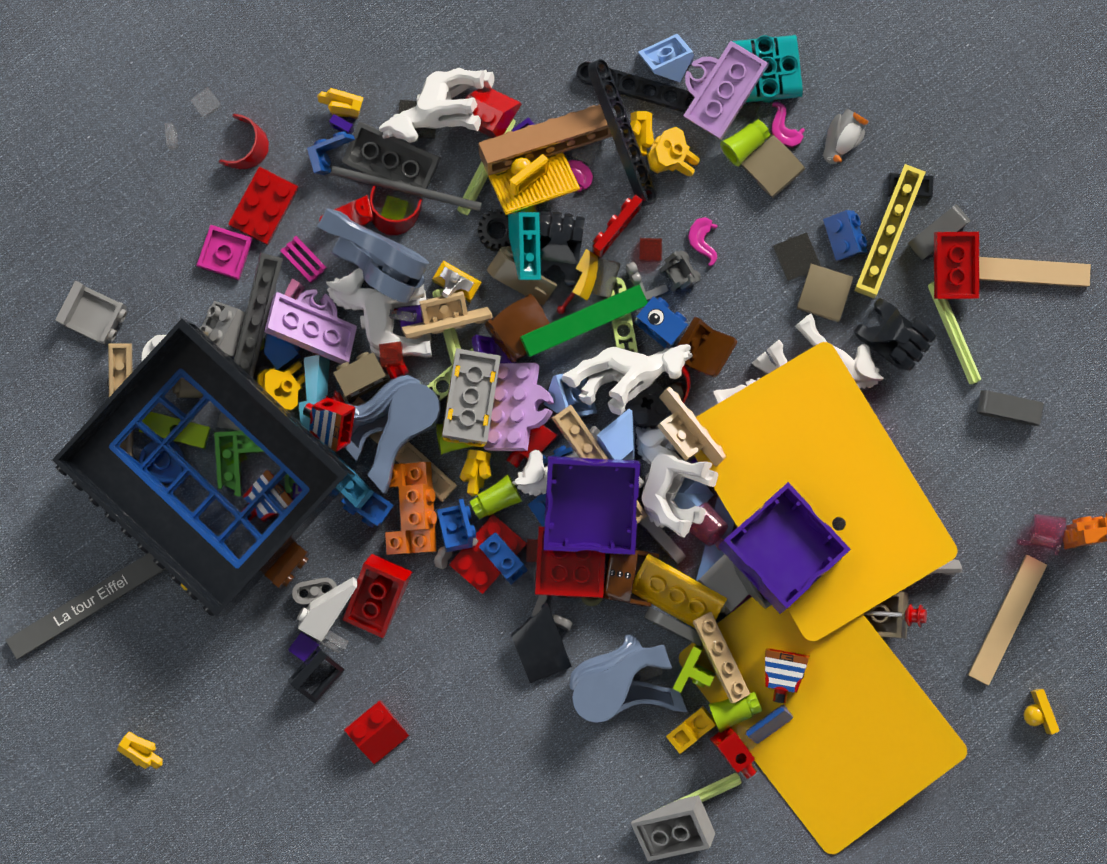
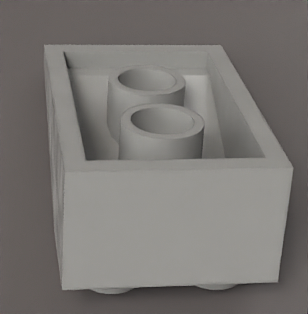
(674, 829)

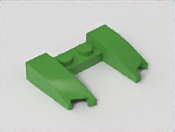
(231, 475)

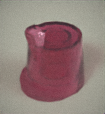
(711, 528)
(1046, 532)

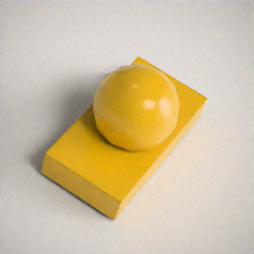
(526, 173)
(1041, 712)

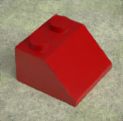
(494, 110)
(376, 732)

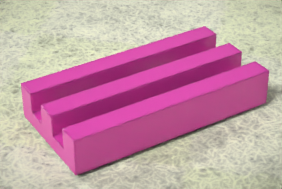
(290, 245)

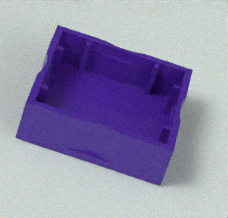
(591, 505)
(784, 548)

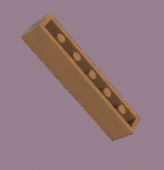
(544, 138)

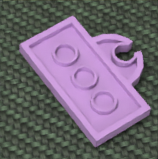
(722, 88)
(311, 325)
(516, 407)

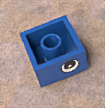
(661, 322)

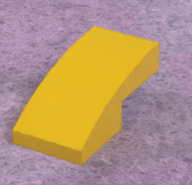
(588, 267)
(691, 729)

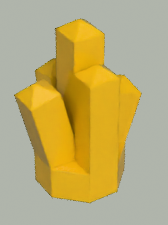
(341, 103)
(642, 128)
(476, 470)
(139, 751)

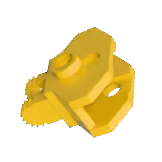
(670, 152)
(282, 384)

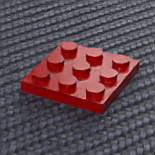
(569, 572)

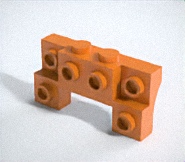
(416, 510)
(1085, 532)

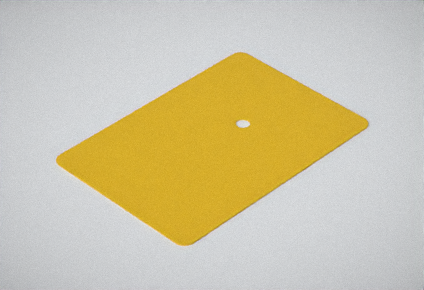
(824, 439)
(858, 729)

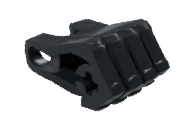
(561, 243)
(896, 337)

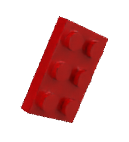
(263, 205)
(616, 225)
(956, 265)
(475, 565)

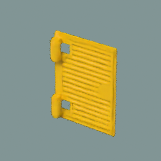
(553, 184)

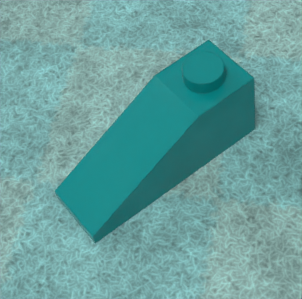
(525, 244)

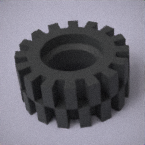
(483, 230)

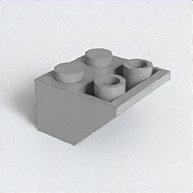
(224, 326)

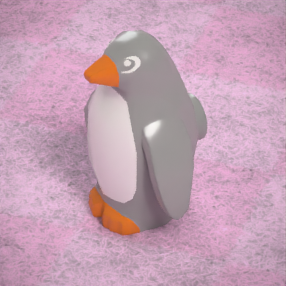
(843, 135)

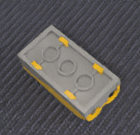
(470, 397)

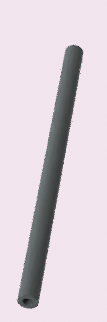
(365, 178)

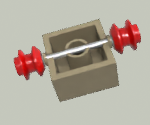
(363, 377)
(893, 616)

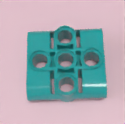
(786, 52)

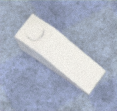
(324, 610)

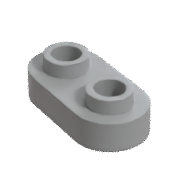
(314, 589)

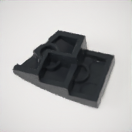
(540, 646)

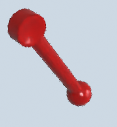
(561, 309)

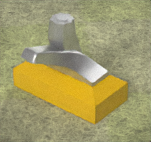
(455, 281)

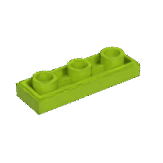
(192, 434)

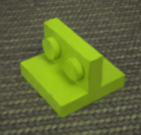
(700, 675)

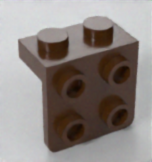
(708, 347)
(282, 571)

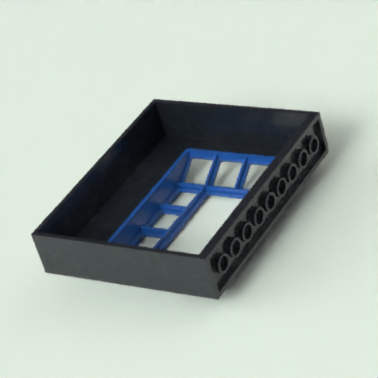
(153, 512)

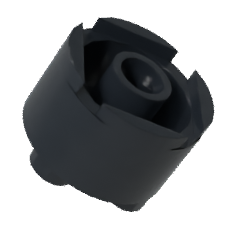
(657, 412)

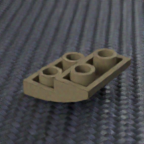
(773, 166)
(824, 292)

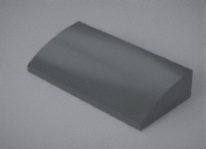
(390, 157)

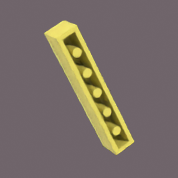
(889, 231)

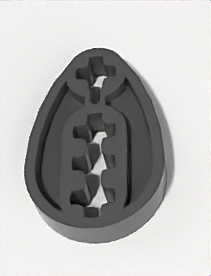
(673, 626)

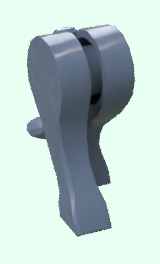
(386, 264)
(402, 412)
(605, 683)

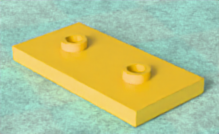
(675, 591)

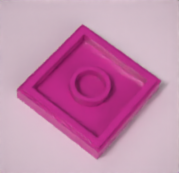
(224, 252)

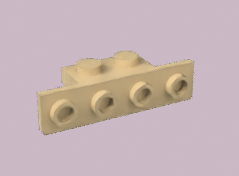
(445, 313)
(686, 432)
(721, 658)

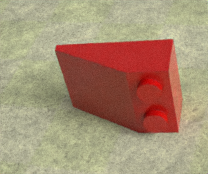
(377, 595)

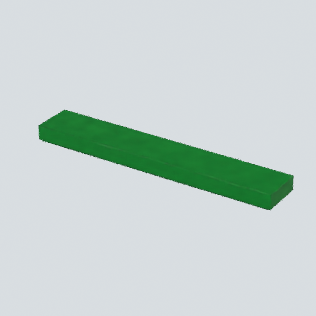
(583, 320)

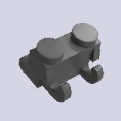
(680, 271)

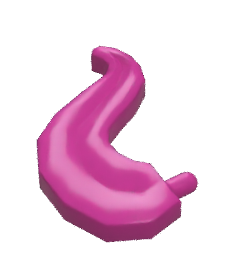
(787, 136)
(582, 174)
(696, 238)

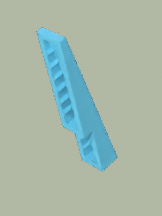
(316, 382)

